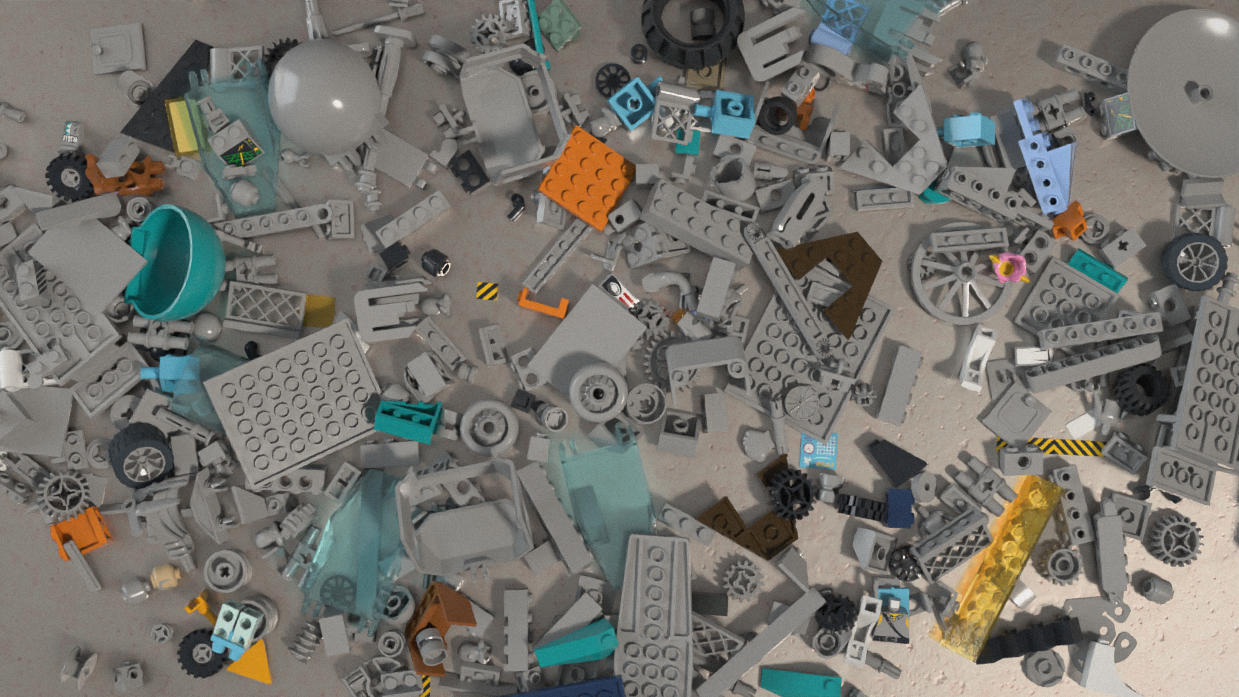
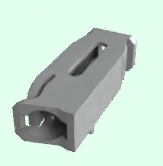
(797, 212)

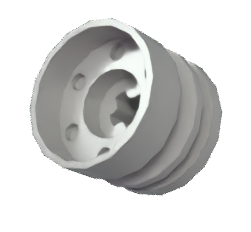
(655, 400)

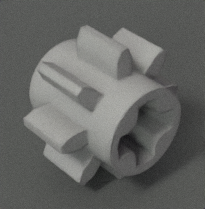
(864, 394)

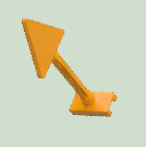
(253, 662)

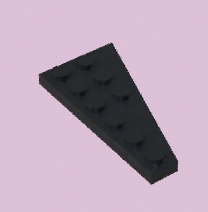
(151, 120)

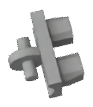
(569, 111)
(443, 115)
(838, 372)

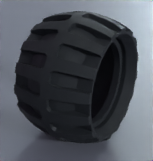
(692, 55)

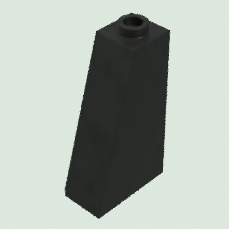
(710, 603)

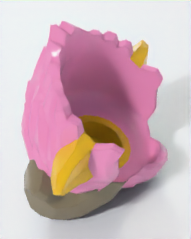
(1009, 267)

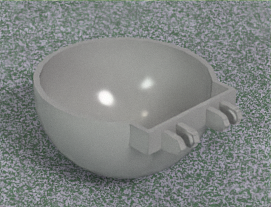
(327, 101)

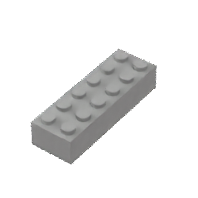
(697, 224)

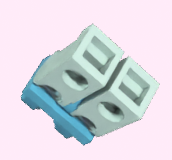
(235, 629)

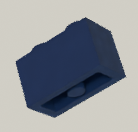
(899, 508)

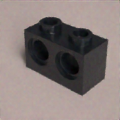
(473, 171)

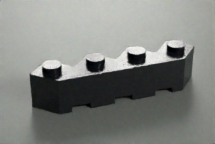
(1033, 638)

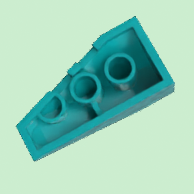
(582, 645)
(800, 683)

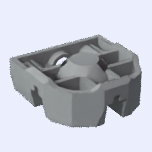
(383, 664)

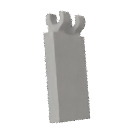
(403, 161)

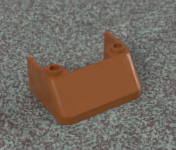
(439, 610)

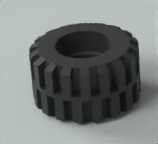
(1132, 398)

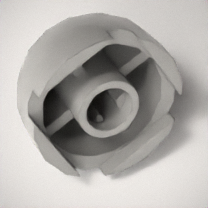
(399, 606)

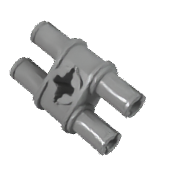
(1056, 103)
(253, 263)
(160, 333)
(996, 484)
(298, 558)

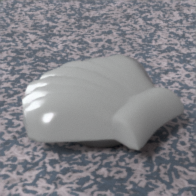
(9, 335)
(757, 444)

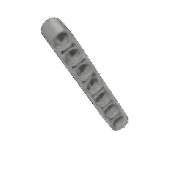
(1093, 363)

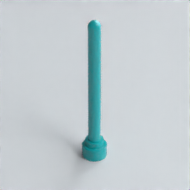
(536, 30)

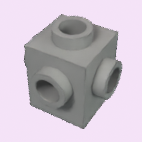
(127, 676)

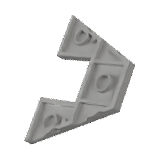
(919, 165)

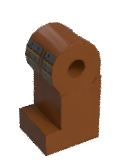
(803, 115)

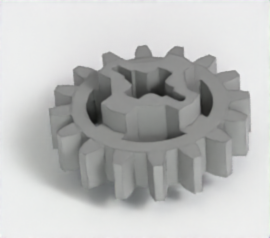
(485, 28)
(652, 316)
(752, 579)

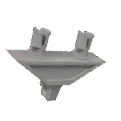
(206, 508)

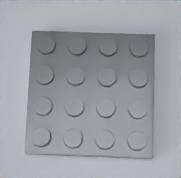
(1065, 299)

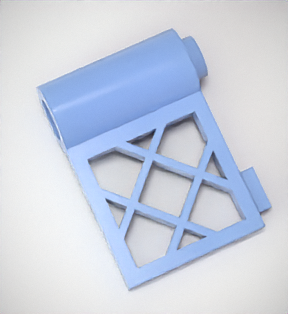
(829, 38)

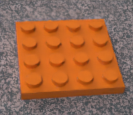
(588, 179)

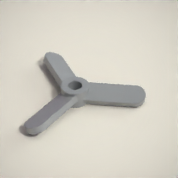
(129, 507)

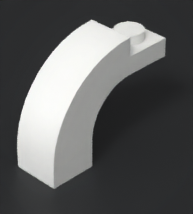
(976, 358)
(857, 646)

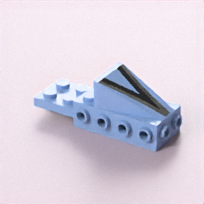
(1048, 167)

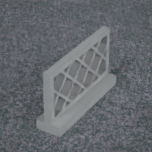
(265, 326)
(947, 537)
(709, 658)

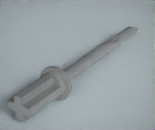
(403, 12)

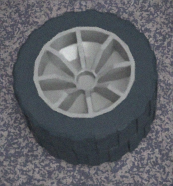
(1194, 261)
(140, 456)

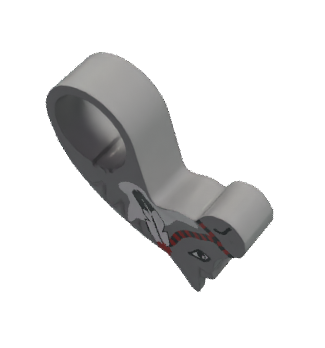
(842, 69)

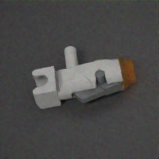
(692, 325)

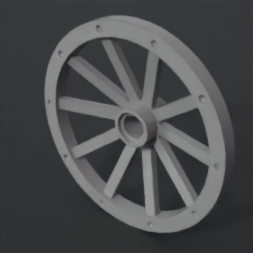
(937, 312)

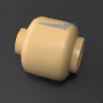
(165, 576)

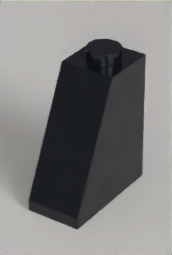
(894, 462)

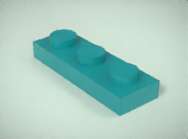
(1097, 270)

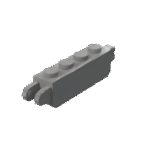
(1110, 551)

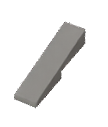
(73, 213)

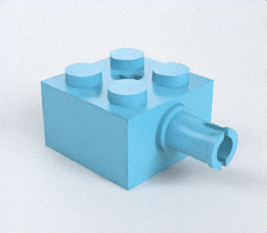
(634, 91)
(729, 113)
(968, 130)
(168, 372)

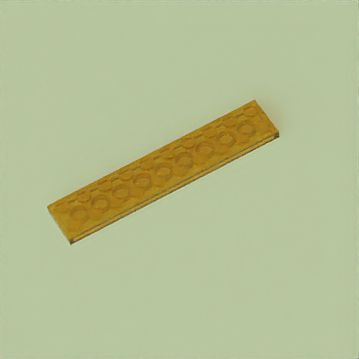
(1002, 567)

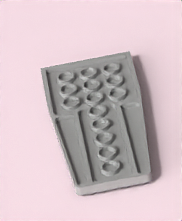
(656, 618)

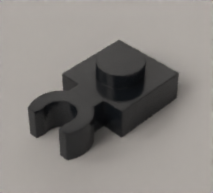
(524, 401)

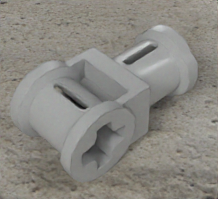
(212, 115)

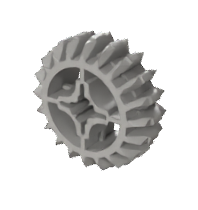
(55, 496)
(1189, 550)

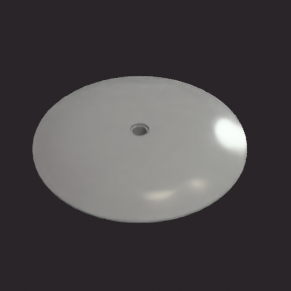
(1168, 71)

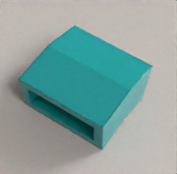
(692, 148)

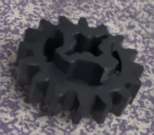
(836, 614)

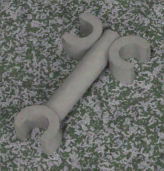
(239, 242)

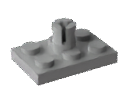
(548, 211)

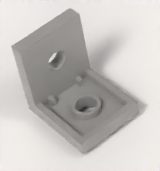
(655, 245)

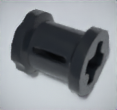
(634, 50)

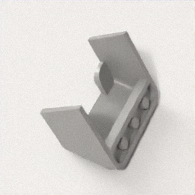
(796, 143)
(703, 354)

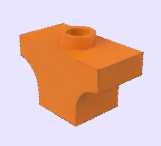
(1069, 223)

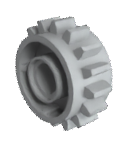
(298, 521)
(1072, 568)

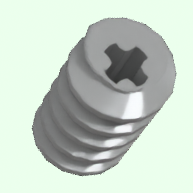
(306, 641)

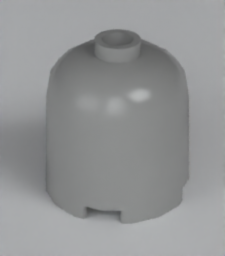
(733, 178)

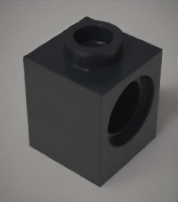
(395, 256)

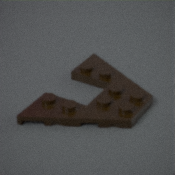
(854, 261)
(767, 534)

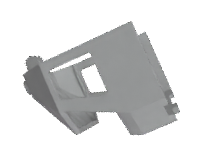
(503, 116)
(465, 535)

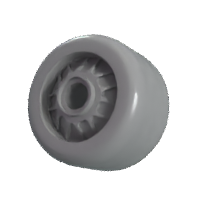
(598, 376)
(504, 421)

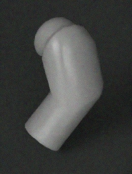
(1152, 156)

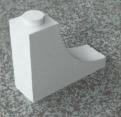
(1100, 671)

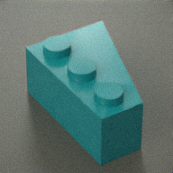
(408, 420)

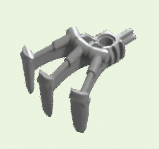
(164, 521)

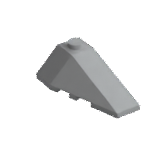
(903, 82)

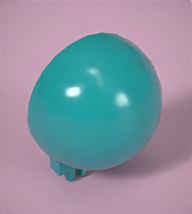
(182, 265)

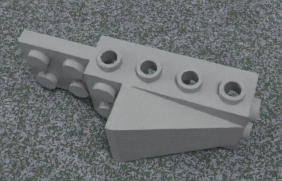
(986, 193)

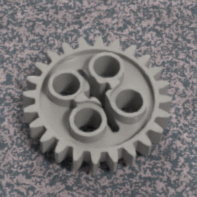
(654, 357)

